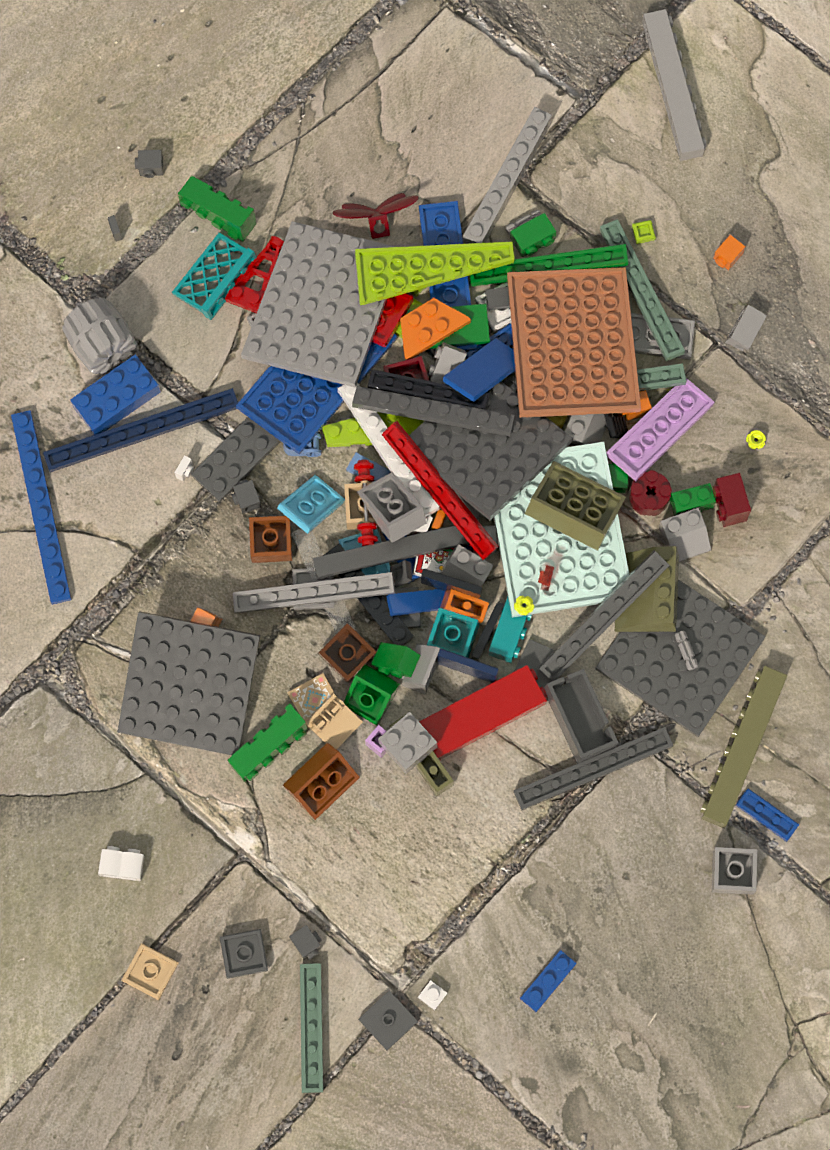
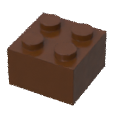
(346, 652)

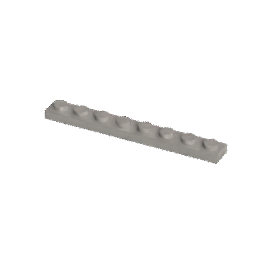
(314, 592)

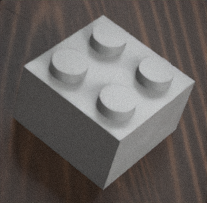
(407, 742)
(734, 870)

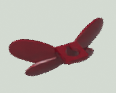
(392, 204)

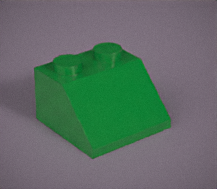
(371, 694)

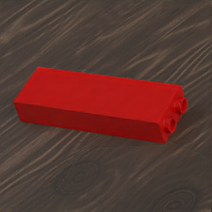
(485, 711)

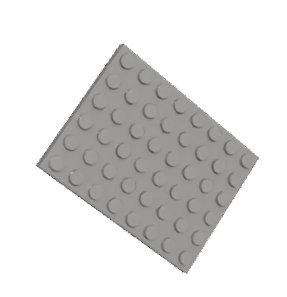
(313, 310)

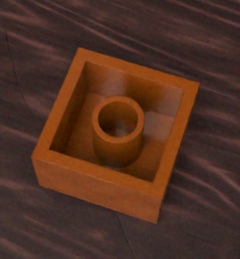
(270, 539)

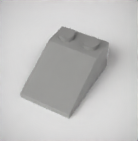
(393, 507)

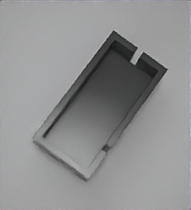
(580, 716)

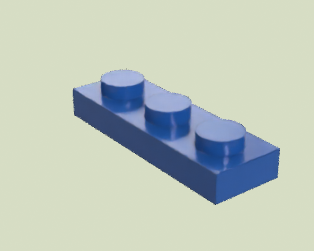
(548, 981)

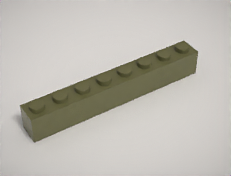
(744, 746)

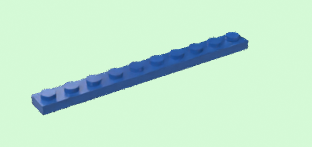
(41, 507)

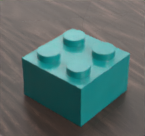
(454, 632)

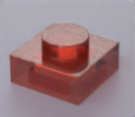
(545, 577)

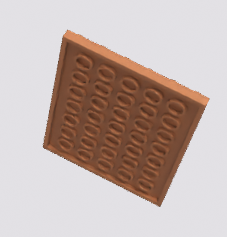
(573, 342)

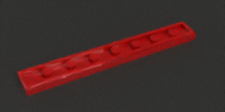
(439, 490)

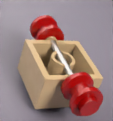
(357, 514)

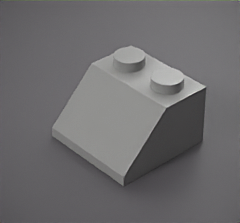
(585, 428)
(687, 533)
(466, 566)
(424, 669)

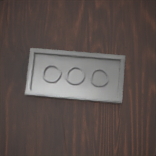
(646, 344)

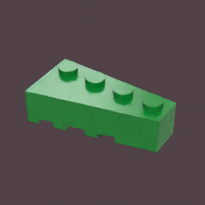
(217, 208)
(268, 744)

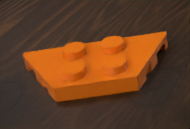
(429, 325)

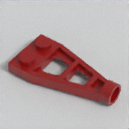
(247, 297)

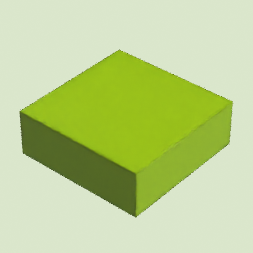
(643, 232)

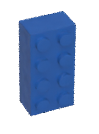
(115, 395)

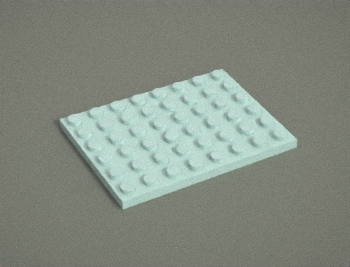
(580, 572)

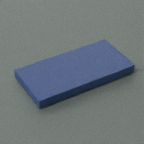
(482, 370)

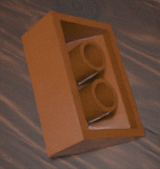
(321, 781)

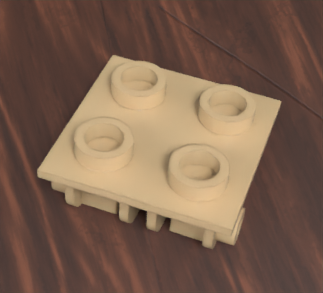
(334, 722)

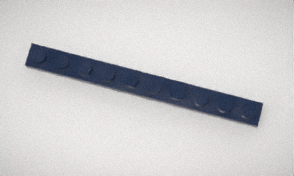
(140, 430)

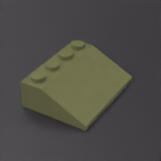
(575, 505)
(657, 606)

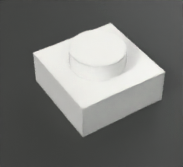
(184, 469)
(432, 995)

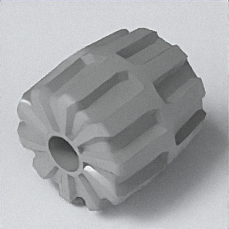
(99, 335)

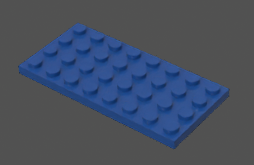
(296, 404)

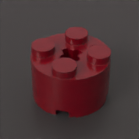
(652, 504)

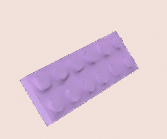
(659, 429)

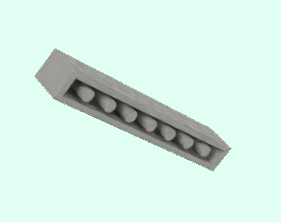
(673, 85)
(508, 177)

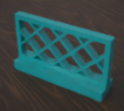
(217, 298)

